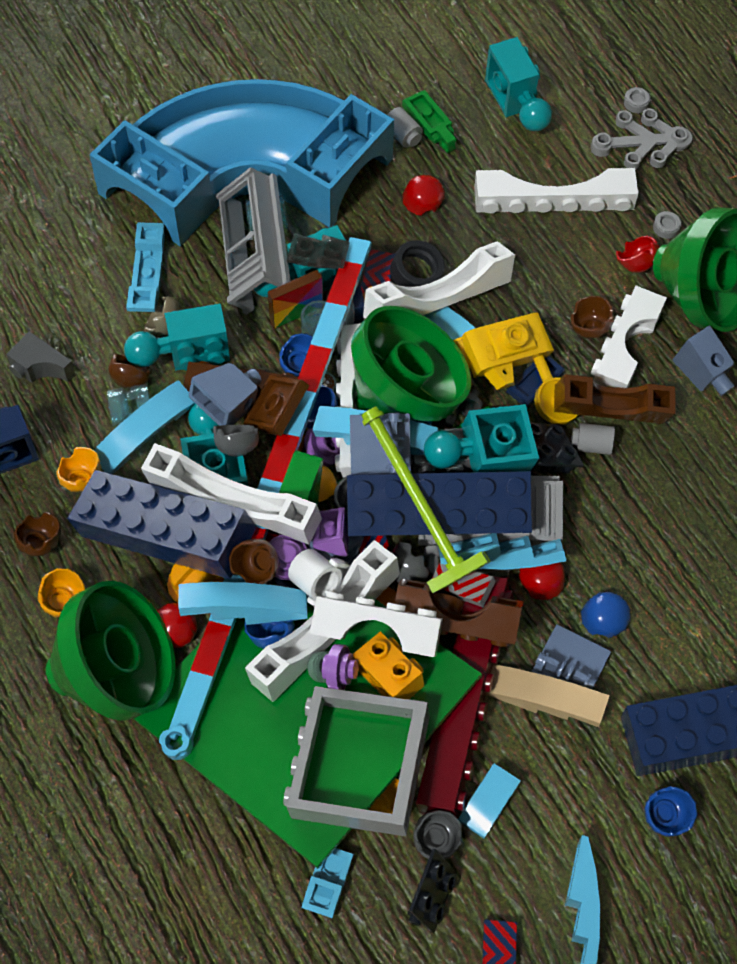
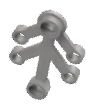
(675, 138)

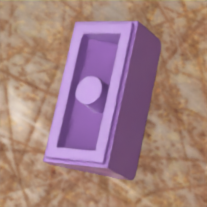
(332, 532)

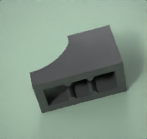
(37, 359)

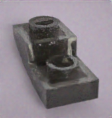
(322, 253)

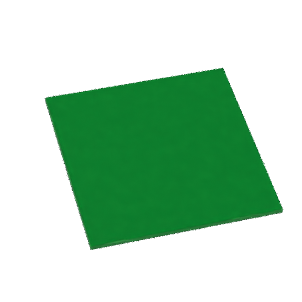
(250, 741)

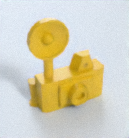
(511, 344)

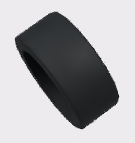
(423, 251)

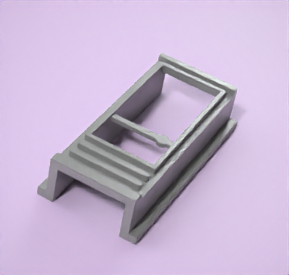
(270, 257)
(545, 513)

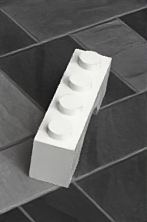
(639, 316)
(336, 617)

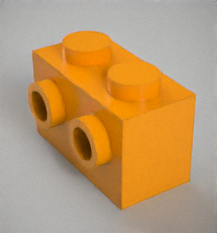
(388, 668)

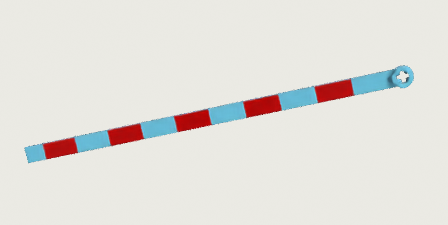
(312, 372)

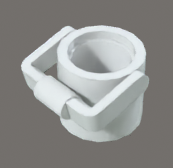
(316, 574)

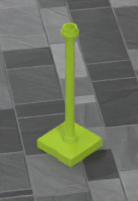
(456, 566)

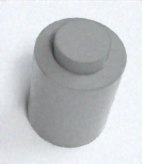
(406, 129)
(593, 438)

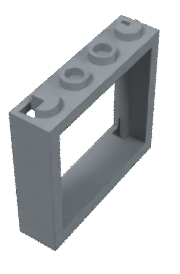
(369, 820)

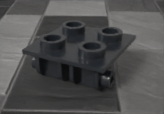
(554, 449)
(432, 892)

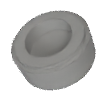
(636, 100)
(667, 224)

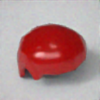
(423, 194)
(638, 254)
(543, 581)
(179, 627)

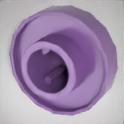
(321, 447)
(287, 550)
(339, 667)

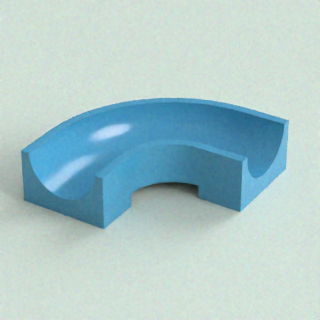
(213, 134)

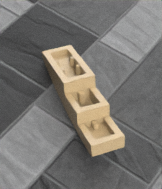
(547, 694)

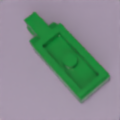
(431, 119)

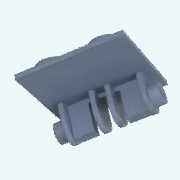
(366, 450)
(571, 658)

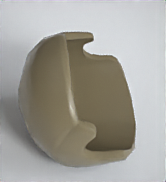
(156, 322)

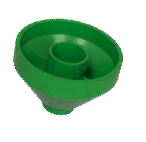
(702, 269)
(407, 366)
(112, 652)

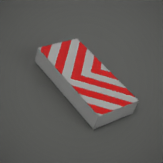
(472, 588)

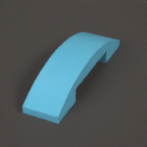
(147, 269)
(142, 426)

